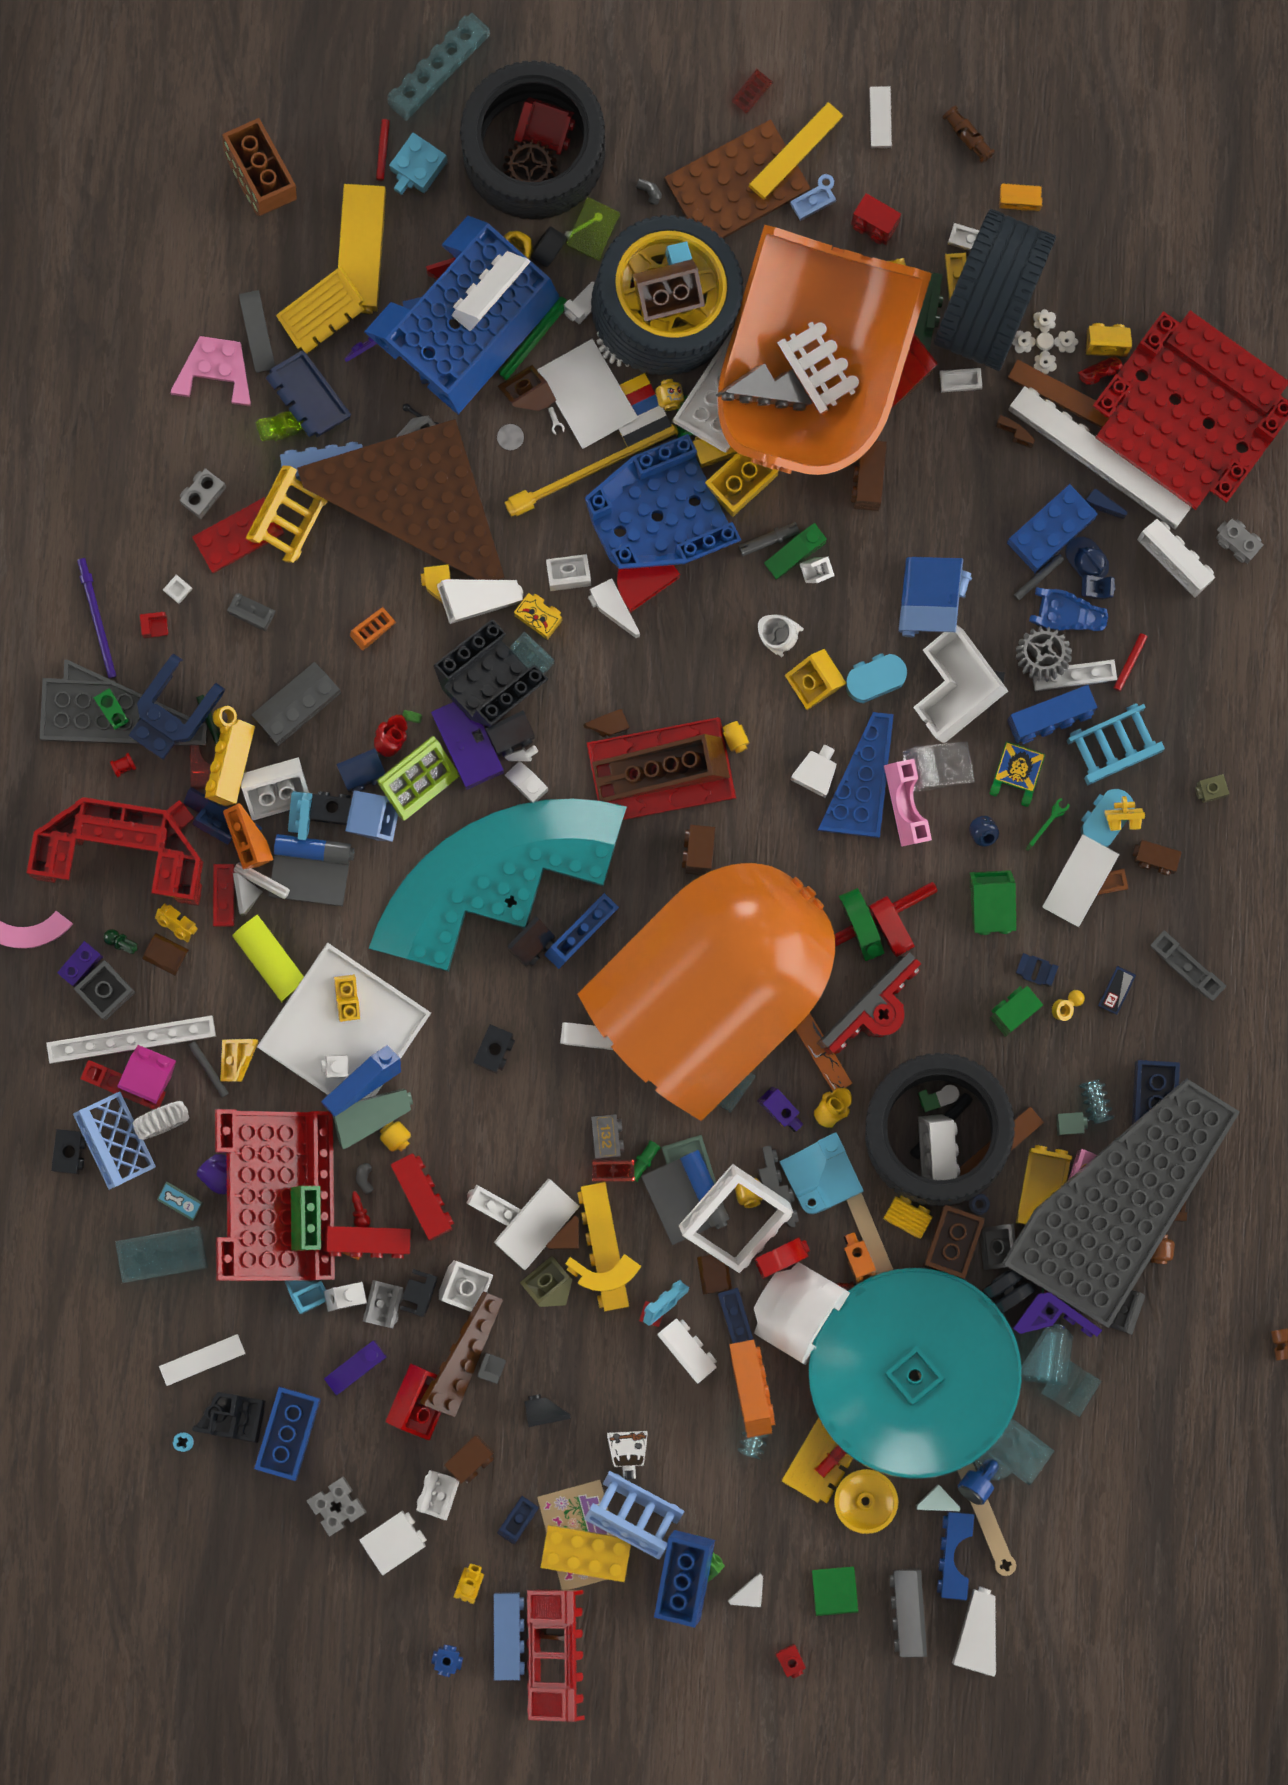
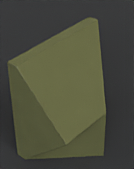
(548, 1284)

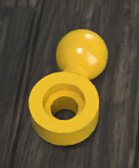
(1075, 999)

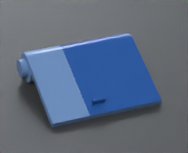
(930, 595)

